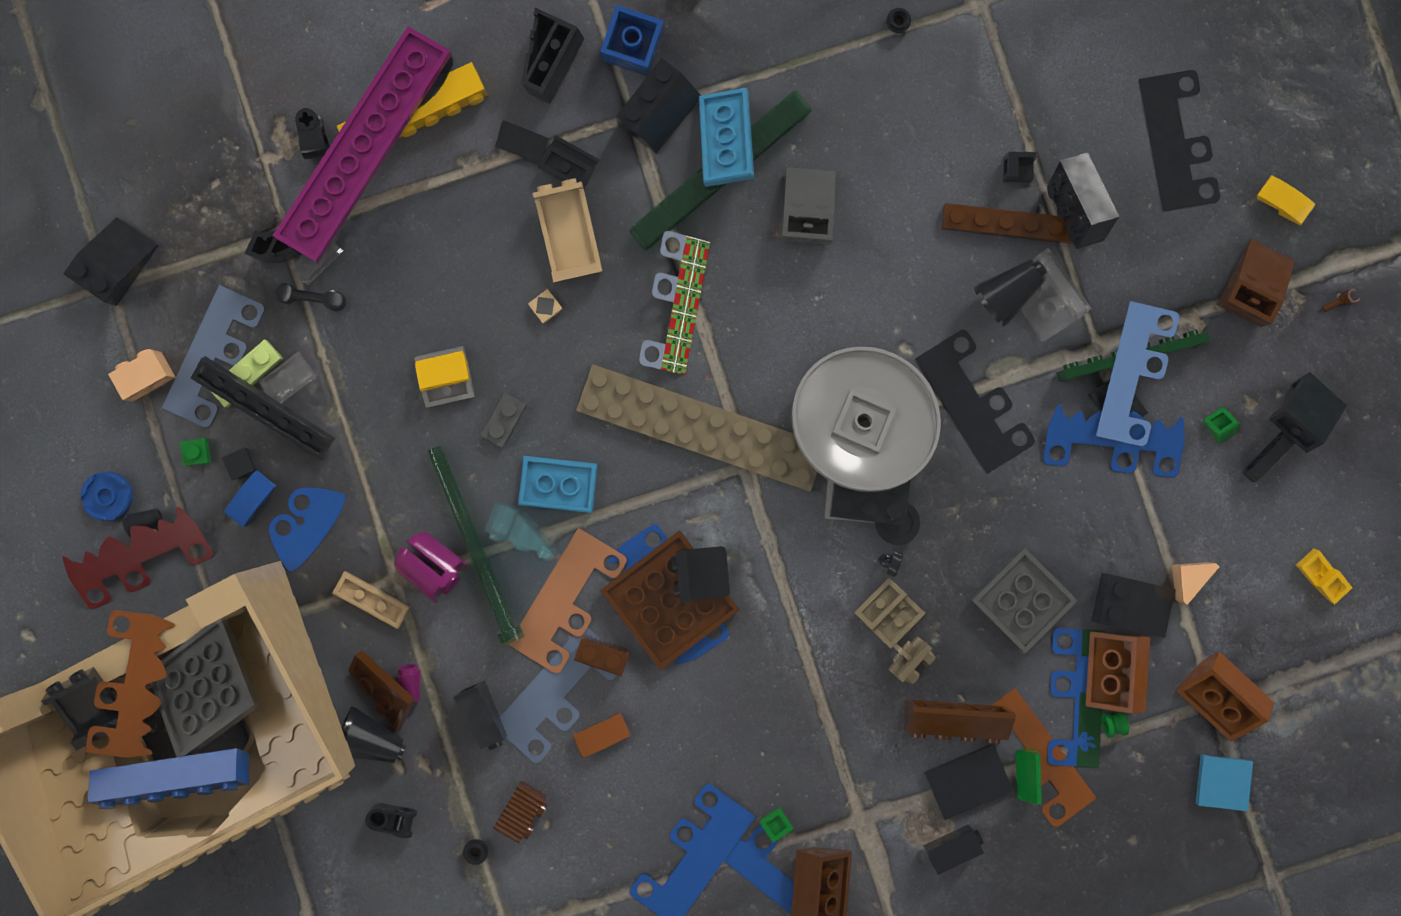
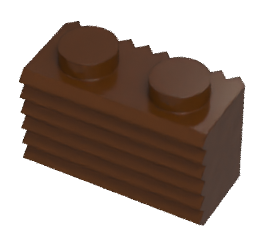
(602, 655)
(520, 812)

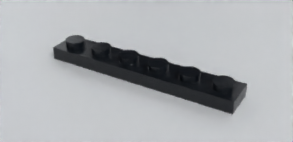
(262, 407)

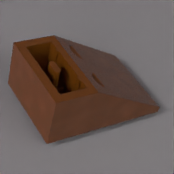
(1257, 284)

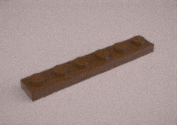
(1004, 223)

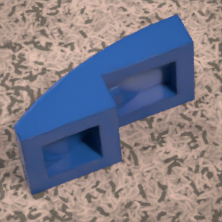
(249, 498)

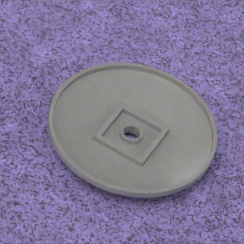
(888, 393)

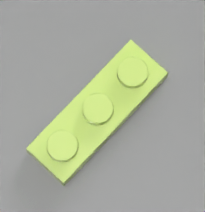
(255, 365)

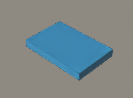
(558, 484)

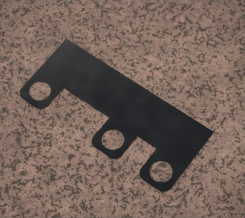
(1169, 147)
(967, 409)

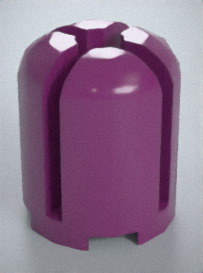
(422, 575)

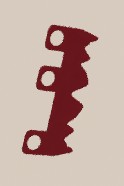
(121, 559)

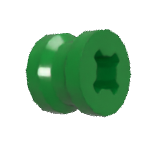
(1115, 724)

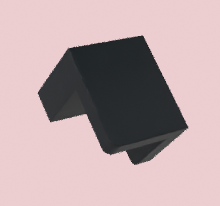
(1019, 166)

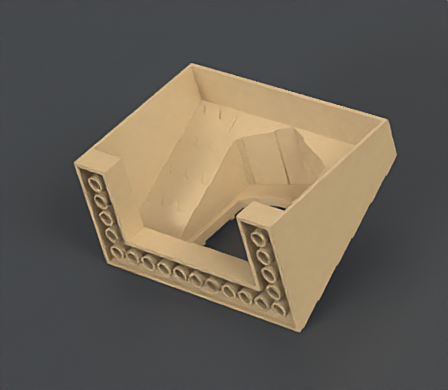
(91, 857)

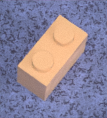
(141, 375)

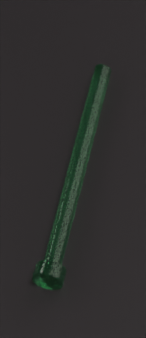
(509, 632)

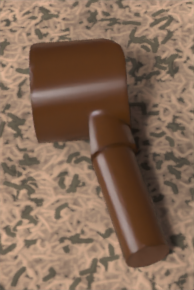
(1344, 299)

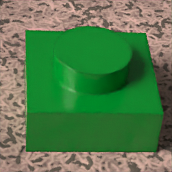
(195, 452)
(776, 824)

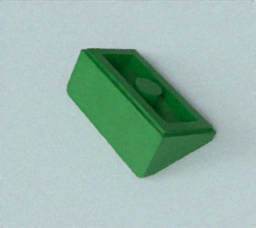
(1028, 775)

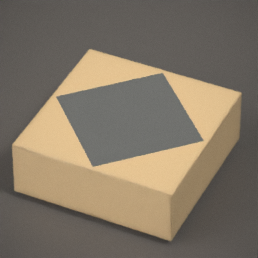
(545, 306)

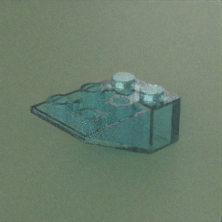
(518, 527)

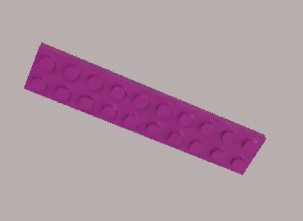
(362, 144)

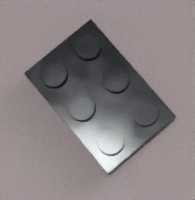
(878, 507)

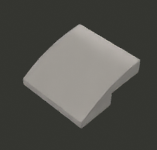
(447, 393)

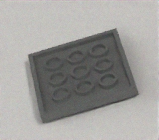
(204, 689)

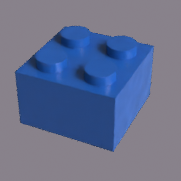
(632, 40)

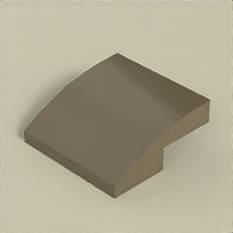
(890, 613)

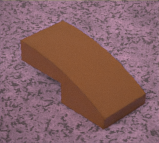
(601, 735)

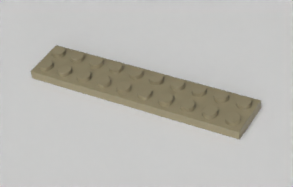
(695, 426)

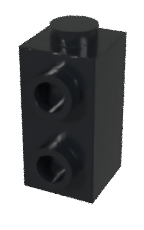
(954, 848)

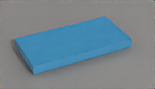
(726, 137)

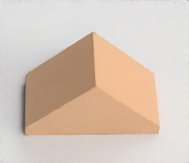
(1190, 578)

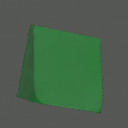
(1221, 425)

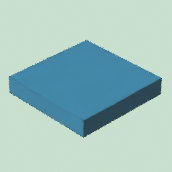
(1224, 782)

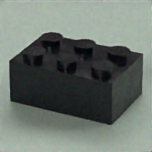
(1082, 201)

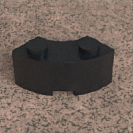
(268, 249)

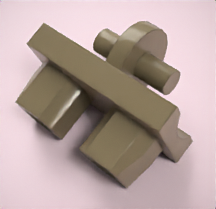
(909, 658)

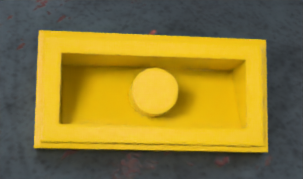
(442, 370)

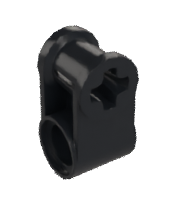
(312, 138)
(393, 821)

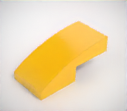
(1286, 199)
(1323, 576)

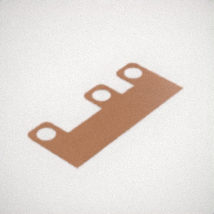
(556, 598)

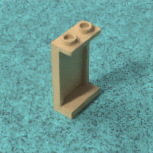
(567, 230)

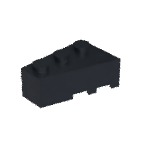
(549, 54)

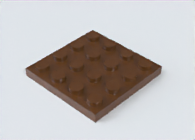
(654, 615)

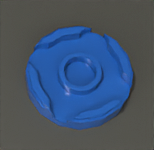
(106, 496)

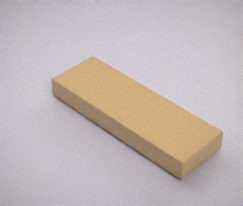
(371, 599)

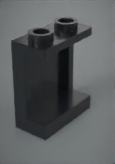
(1309, 413)
(76, 705)

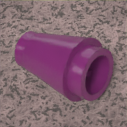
(410, 679)

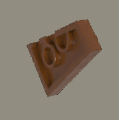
(386, 692)

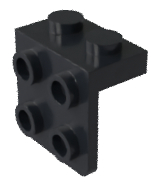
(701, 573)

